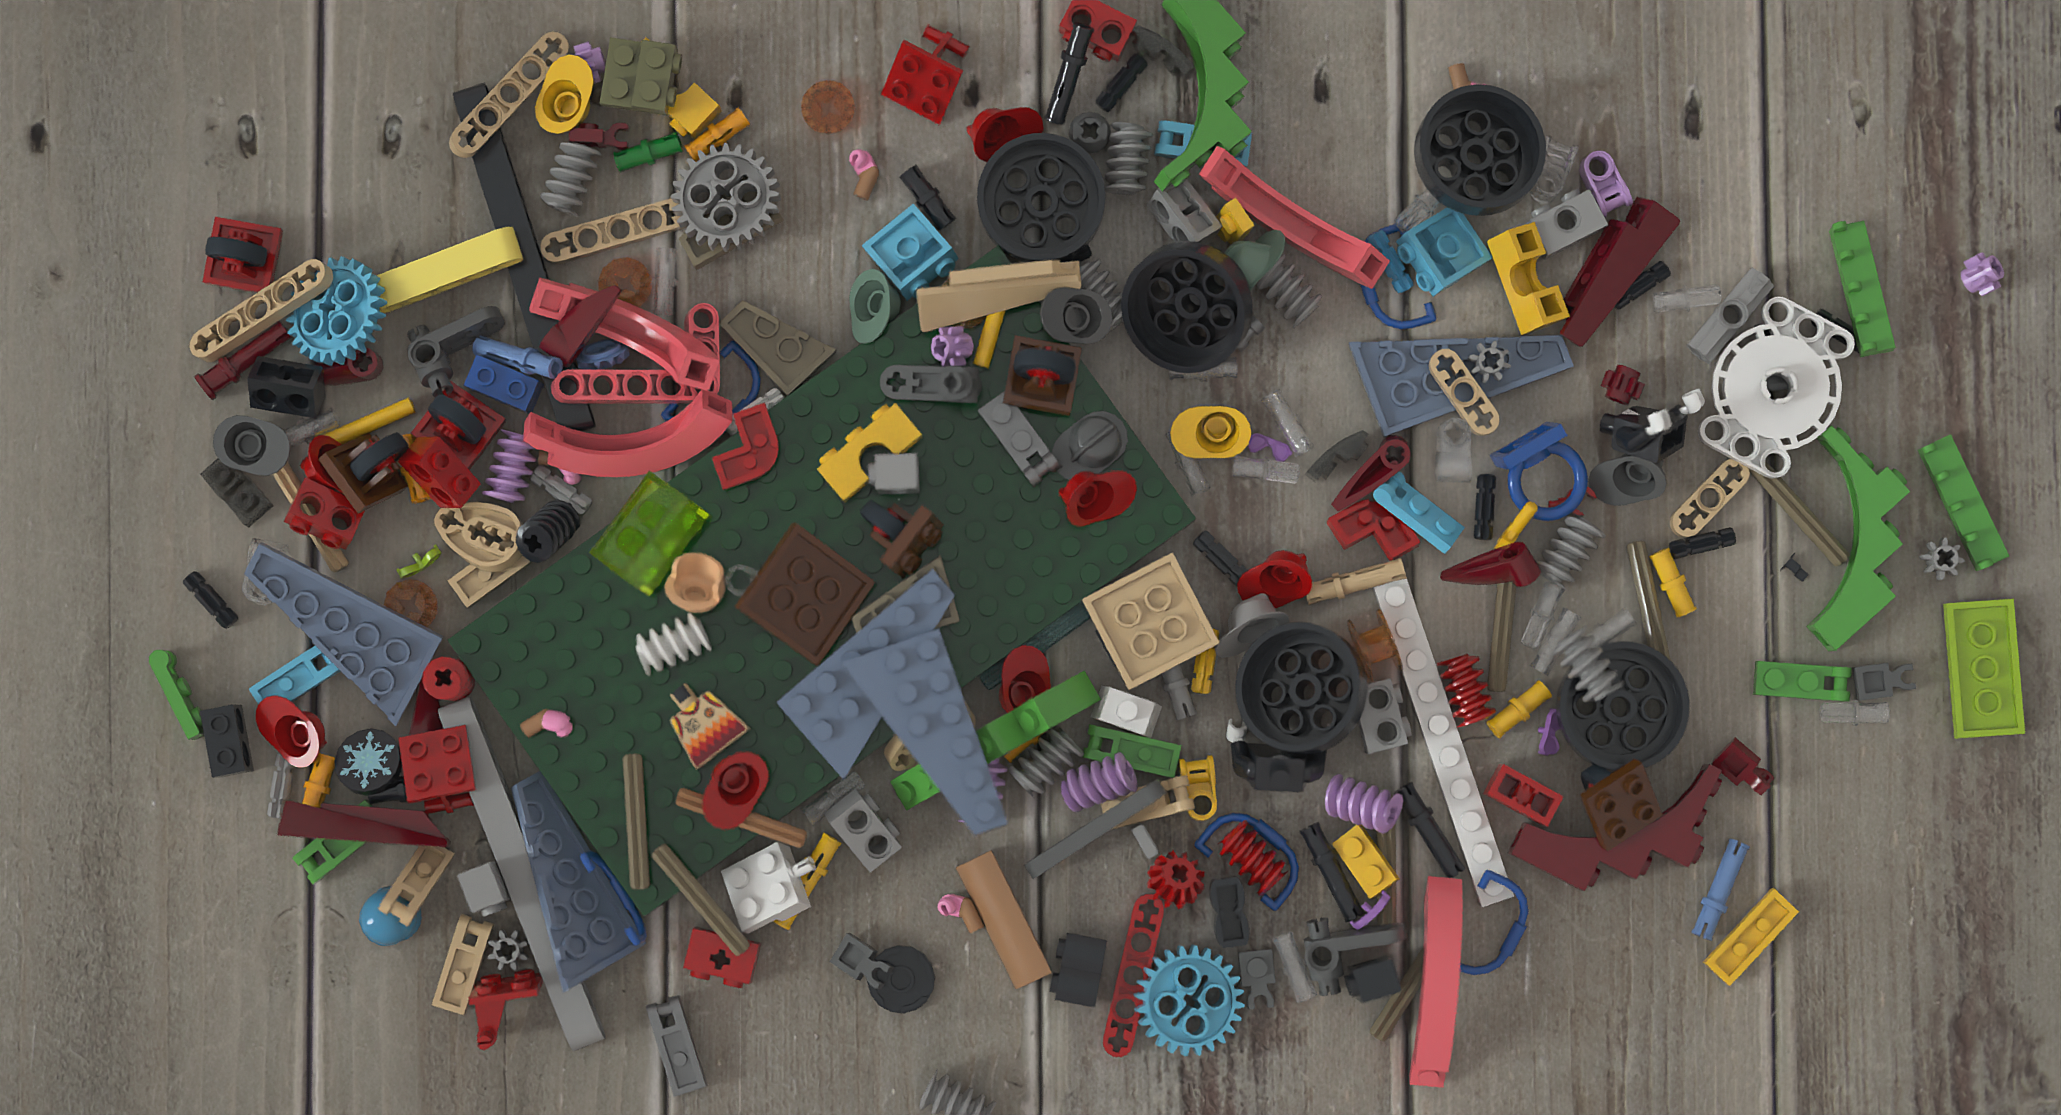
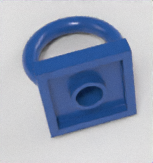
(1533, 449)

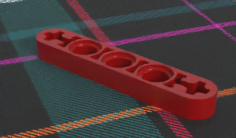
(1122, 988)

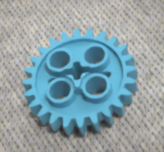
(341, 316)
(1213, 1018)

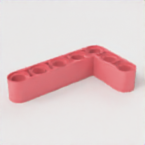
(650, 378)

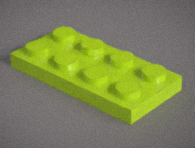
(1984, 668)

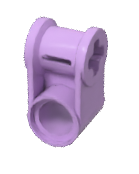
(1606, 185)

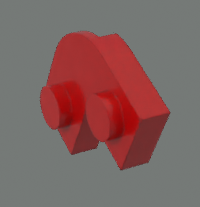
(756, 455)
(1369, 519)

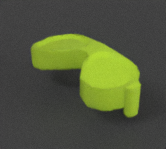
(421, 564)

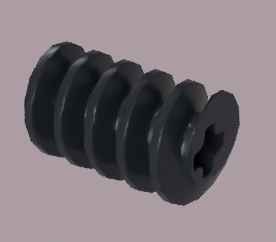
(547, 531)

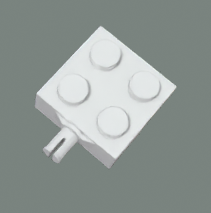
(767, 886)

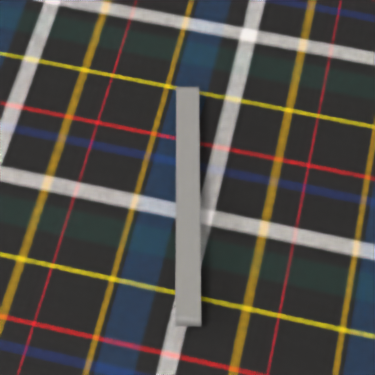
(504, 834)

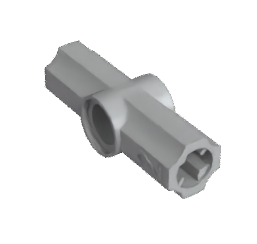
(1744, 301)

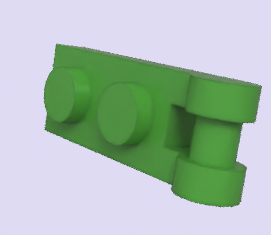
(1800, 681)
(177, 692)
(1141, 752)
(332, 850)

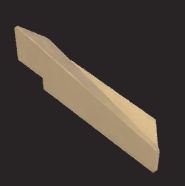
(992, 290)

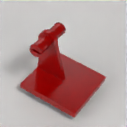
(923, 79)
(437, 767)
(490, 997)

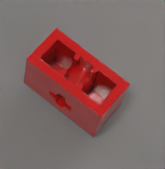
(1523, 795)
(700, 959)

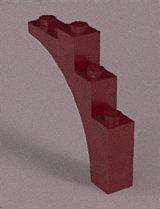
(1670, 836)

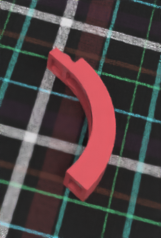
(1301, 229)
(665, 343)
(633, 452)
(1439, 982)

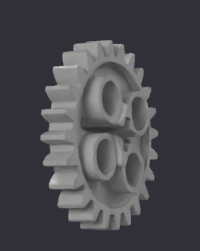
(747, 216)

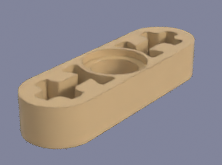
(1478, 393)
(1698, 522)

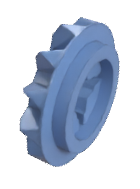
(602, 355)

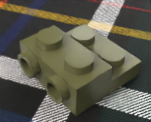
(640, 76)

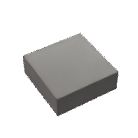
(1145, 841)

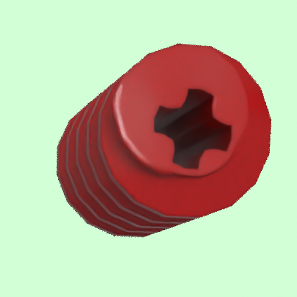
(436, 682)
(1467, 689)
(1252, 858)

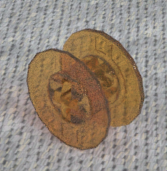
(1375, 645)

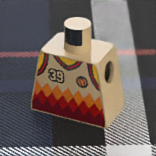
(705, 725)

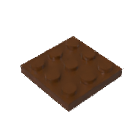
(805, 594)

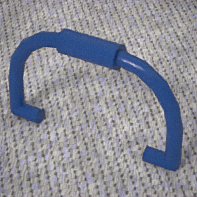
(1372, 298)
(731, 346)
(1270, 836)
(629, 905)
(1516, 931)

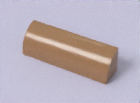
(1003, 919)

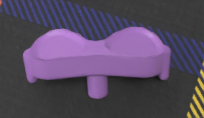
(1279, 449)
(1548, 742)
(1371, 912)

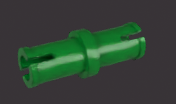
(648, 152)

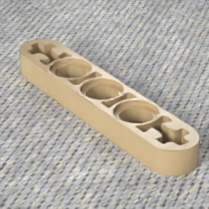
(501, 108)
(603, 227)
(276, 310)

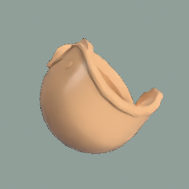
(696, 583)

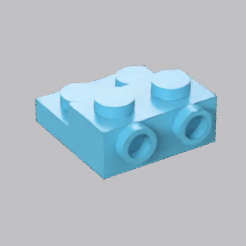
(1442, 250)
(911, 252)

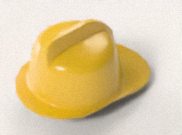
(565, 95)
(1210, 432)

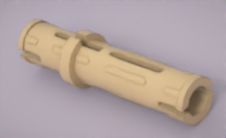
(1355, 581)

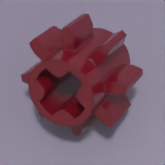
(1622, 384)

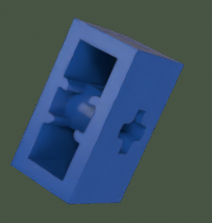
(503, 384)

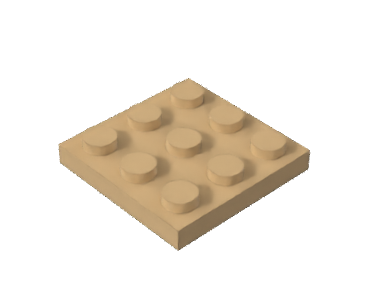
(1150, 621)

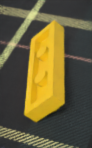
(1750, 936)

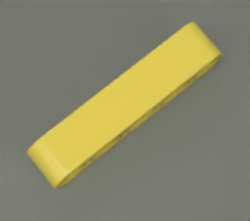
(449, 268)

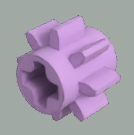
(593, 57)
(1982, 274)
(952, 346)

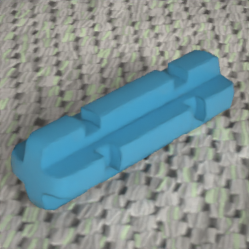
(1395, 268)

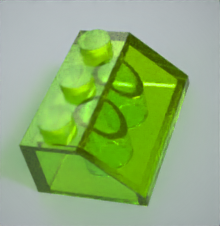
(649, 533)

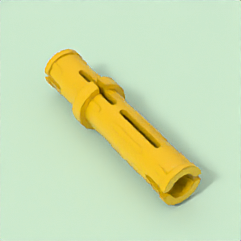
(828, 846)

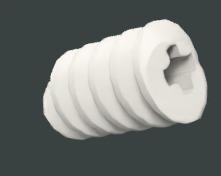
(672, 643)

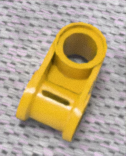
(1200, 783)

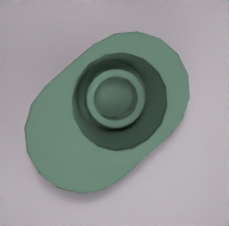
(1258, 256)
(872, 305)

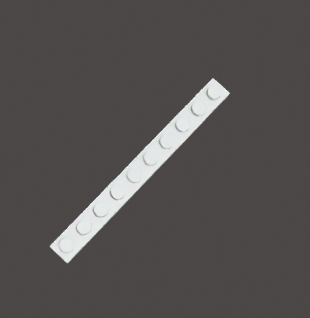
(1442, 740)

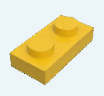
(1234, 221)
(1365, 861)

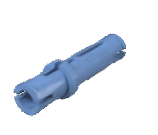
(527, 360)
(1720, 890)

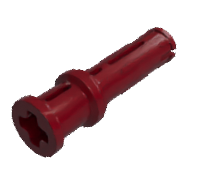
(229, 369)

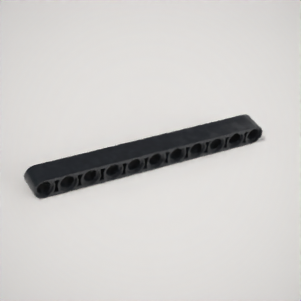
(509, 210)

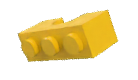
(692, 111)
(1515, 259)
(889, 429)

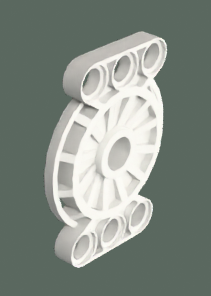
(1746, 393)

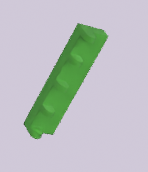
(1862, 288)
(1963, 503)

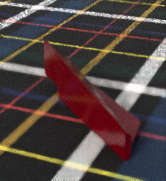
(1614, 266)
(360, 824)

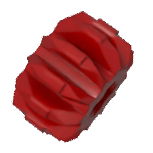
(1171, 867)

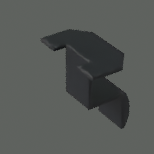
(1796, 569)

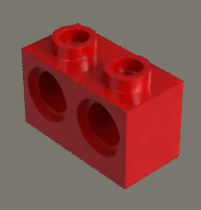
(1102, 19)
(439, 472)
(327, 505)

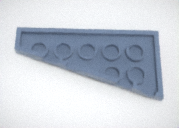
(1408, 395)
(359, 635)
(830, 703)
(925, 708)
(578, 906)

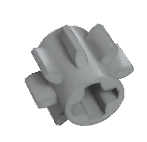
(1488, 371)
(1950, 561)
(516, 955)

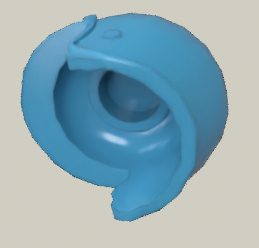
(384, 928)

